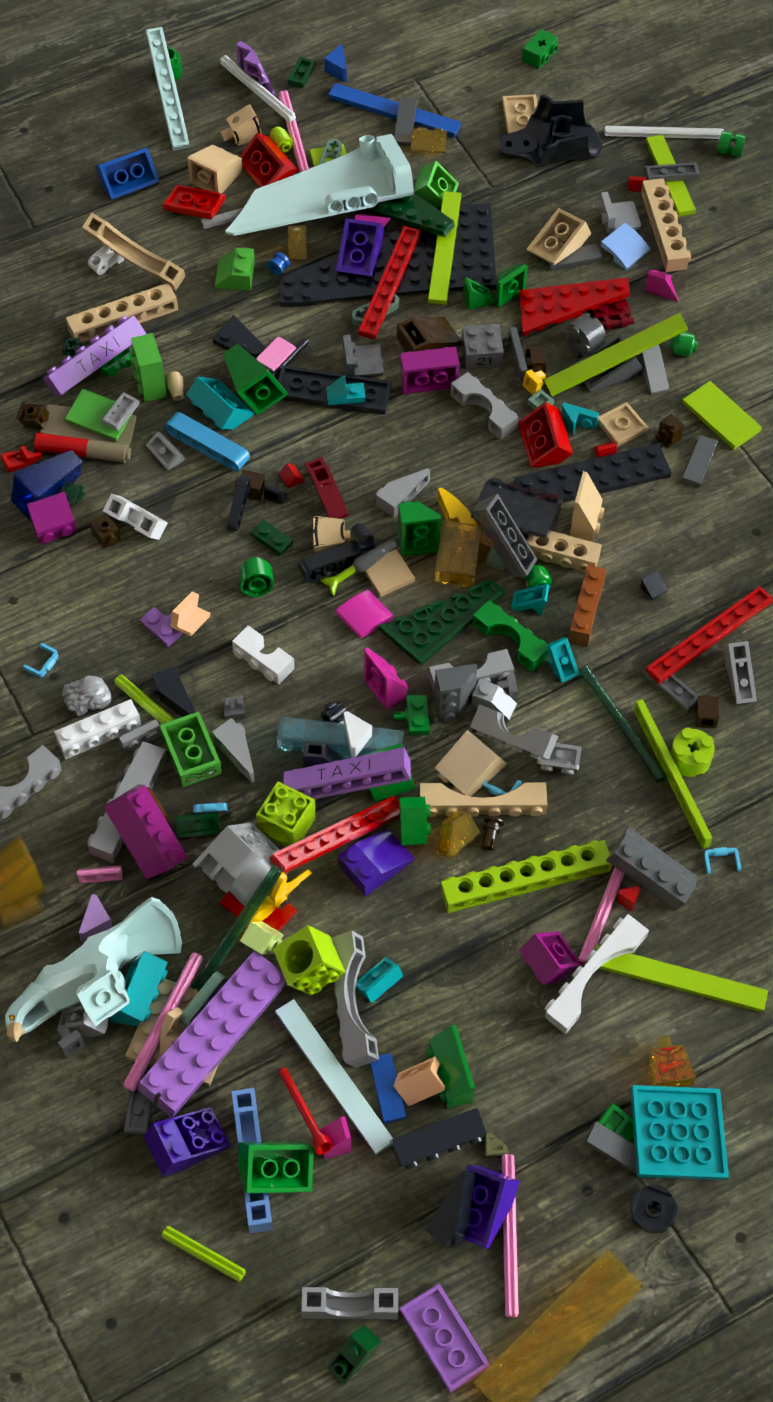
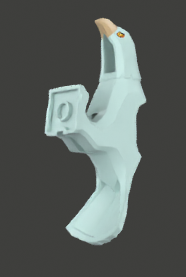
(93, 971)

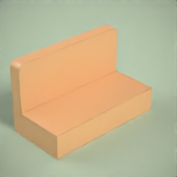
(187, 616)
(419, 1082)

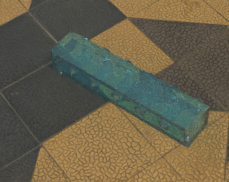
(295, 731)

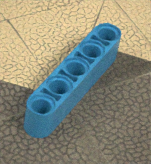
(207, 441)

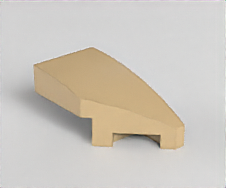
(170, 1024)

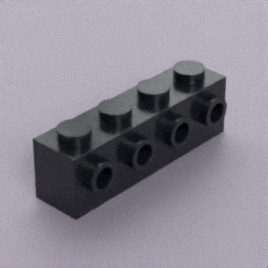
(438, 1137)

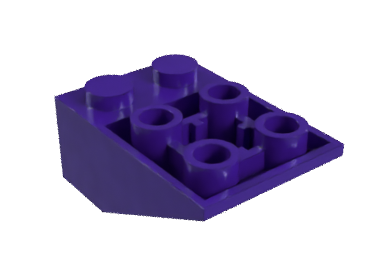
(185, 1140)

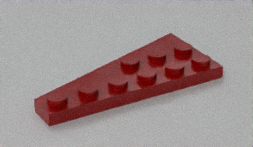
(564, 302)

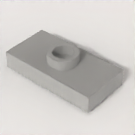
(120, 411)

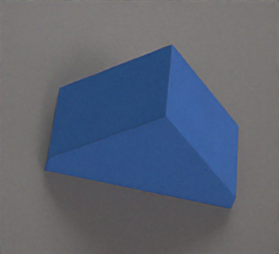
(336, 64)

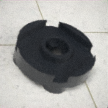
(665, 1203)

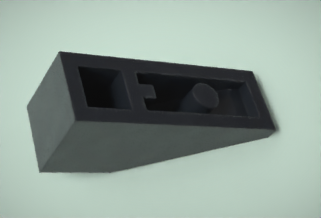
(171, 691)
(453, 1215)

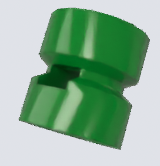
(725, 142)

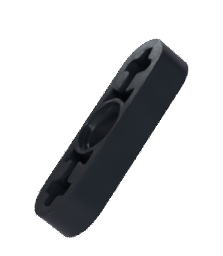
(239, 503)

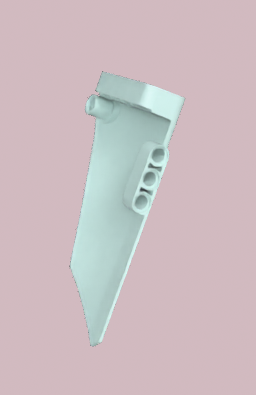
(339, 186)

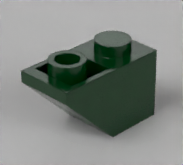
(354, 1354)

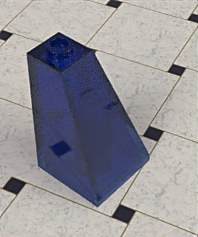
(44, 479)

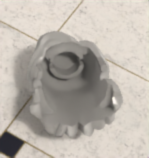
(86, 694)

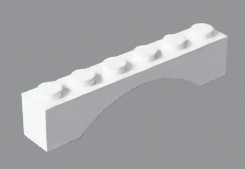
(624, 940)

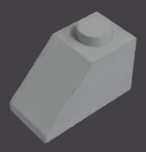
(493, 697)
(78, 1019)

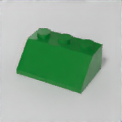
(418, 529)
(452, 1068)
(276, 1166)

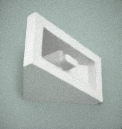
(357, 733)

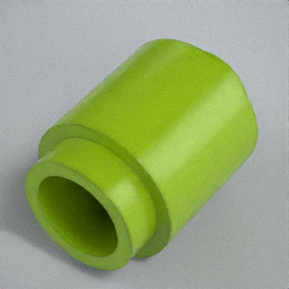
(281, 139)

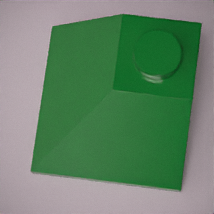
(510, 283)

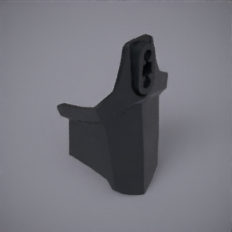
(553, 134)

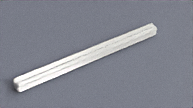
(257, 88)
(668, 132)

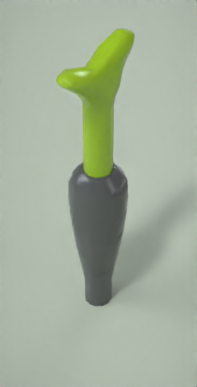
(360, 564)

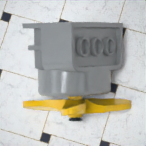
(240, 863)

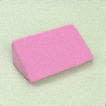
(275, 354)
(99, 874)

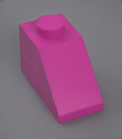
(339, 1136)

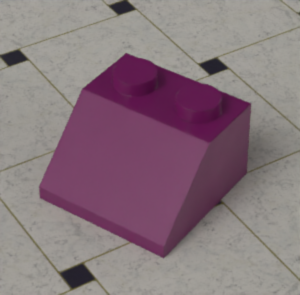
(51, 518)
(549, 957)

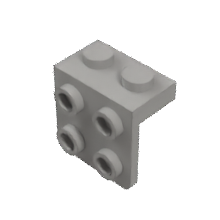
(616, 214)
(562, 757)

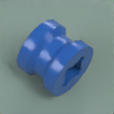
(278, 263)

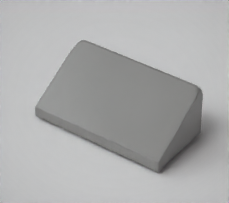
(165, 451)

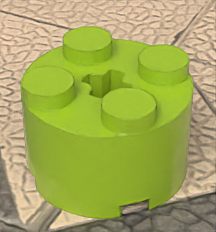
(692, 752)

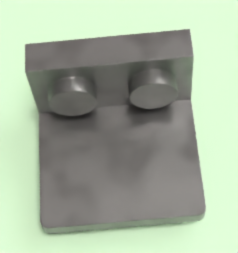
(362, 360)

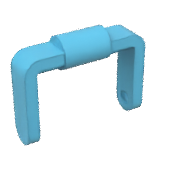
(47, 666)
(497, 791)
(212, 807)
(723, 851)

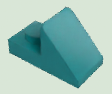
(344, 393)
(575, 415)
(531, 598)
(562, 660)

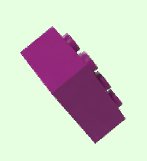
(428, 370)

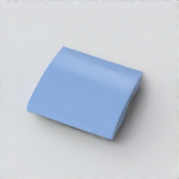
(625, 246)

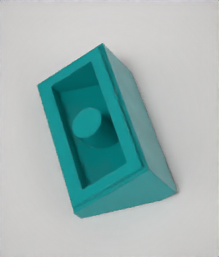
(379, 979)

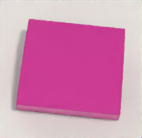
(364, 613)

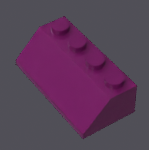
(145, 831)

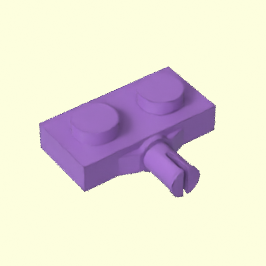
(160, 626)

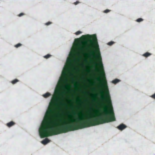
(414, 213)

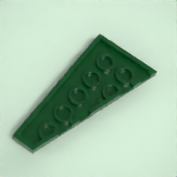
(438, 623)

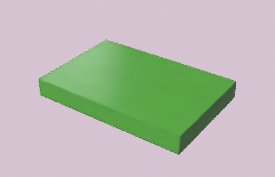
(88, 414)

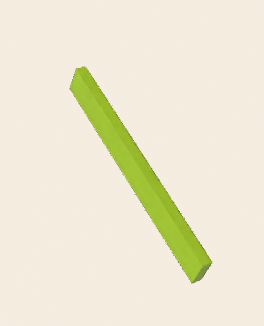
(444, 252)
(616, 354)
(673, 774)
(688, 981)

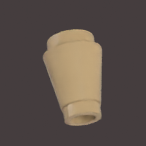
(175, 385)

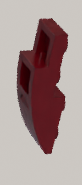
(326, 488)

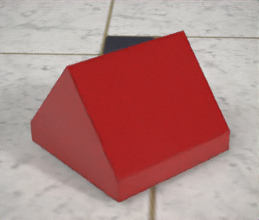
(635, 183)
(605, 449)
(290, 475)
(628, 897)

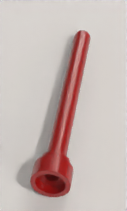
(321, 1142)

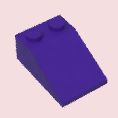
(359, 247)
(374, 861)
(490, 1204)

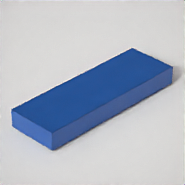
(389, 1098)

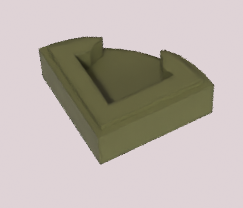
(494, 1146)

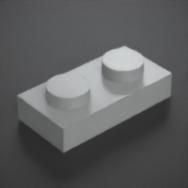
(134, 739)

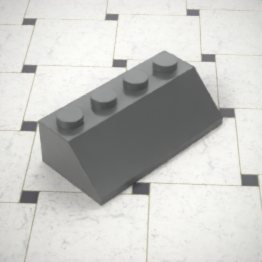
(505, 536)
(652, 869)

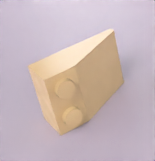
(559, 237)
(586, 510)

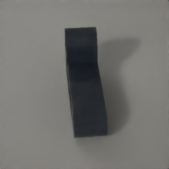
(339, 557)

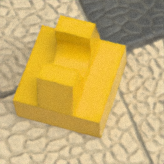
(533, 381)

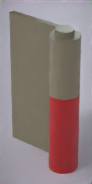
(62, 437)

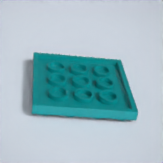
(679, 1132)

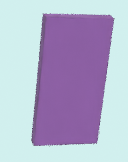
(444, 1338)

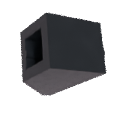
(318, 754)

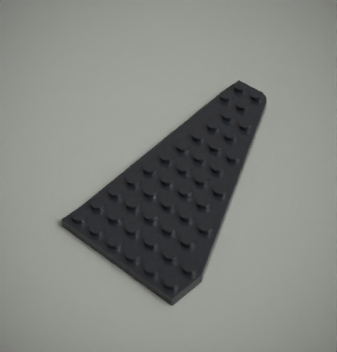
(471, 259)

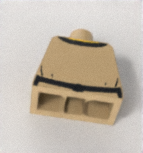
(242, 126)
(329, 533)

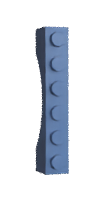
(249, 1131)

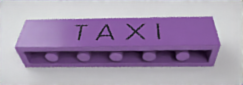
(93, 356)
(351, 774)

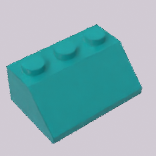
(219, 403)
(141, 987)

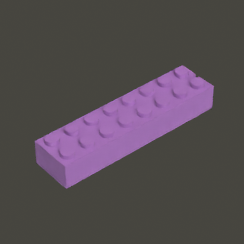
(212, 1034)

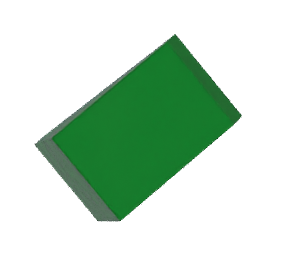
(476, 295)

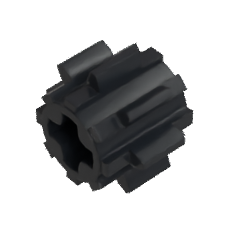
(333, 712)

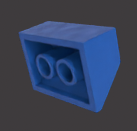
(127, 173)

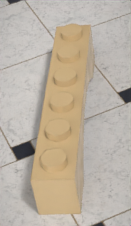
(120, 244)
(525, 800)

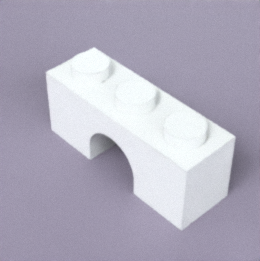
(136, 516)
(273, 666)

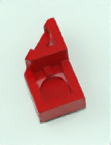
(19, 459)

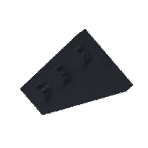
(236, 333)

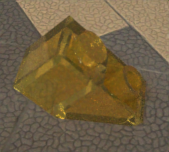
(456, 833)

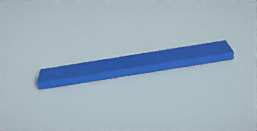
(390, 109)

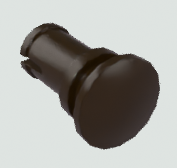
(491, 831)

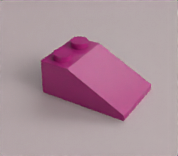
(383, 680)

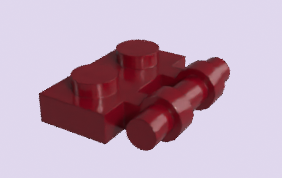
(614, 314)

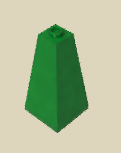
(253, 380)

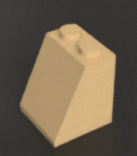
(213, 168)
(469, 765)

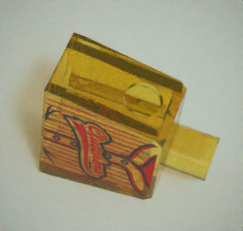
(670, 1065)

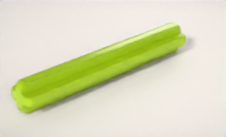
(143, 700)
(203, 1253)

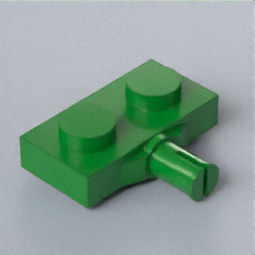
(115, 364)
(415, 715)

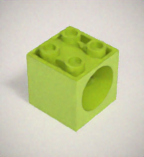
(286, 815)
(295, 954)

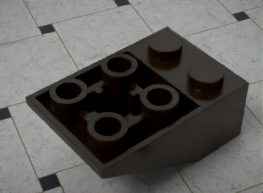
(426, 333)

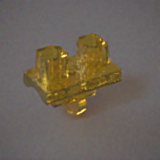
(297, 242)

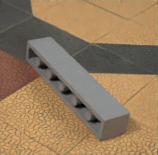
(144, 770)

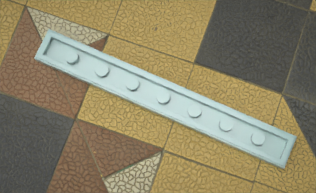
(167, 88)
(334, 1077)

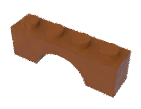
(587, 606)

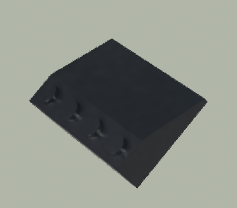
(530, 509)

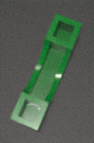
(493, 620)

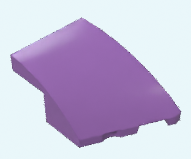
(250, 63)

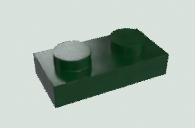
(301, 72)
(271, 537)
(197, 824)

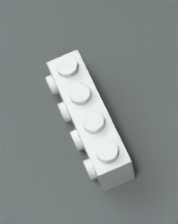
(98, 729)

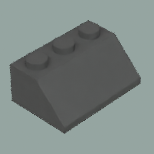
(454, 691)

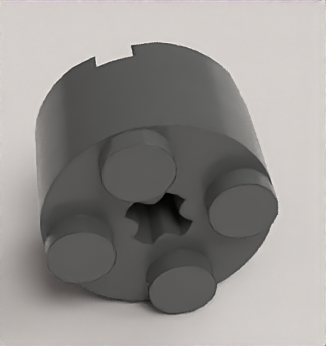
(584, 335)

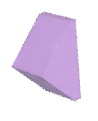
(95, 919)

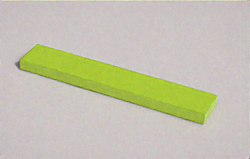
(677, 190)

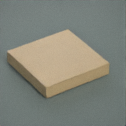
(622, 424)
(389, 573)

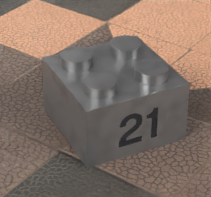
(482, 346)

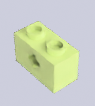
(261, 937)

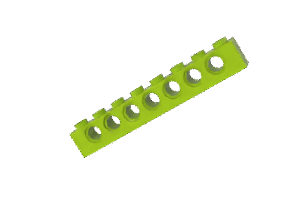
(519, 884)

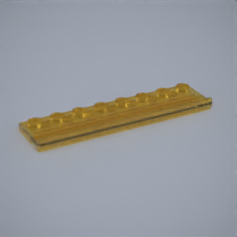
(560, 1332)

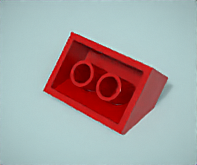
(266, 161)
(545, 436)

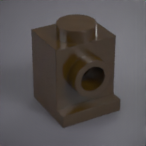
(535, 358)
(33, 415)
(670, 431)

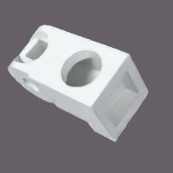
(103, 260)

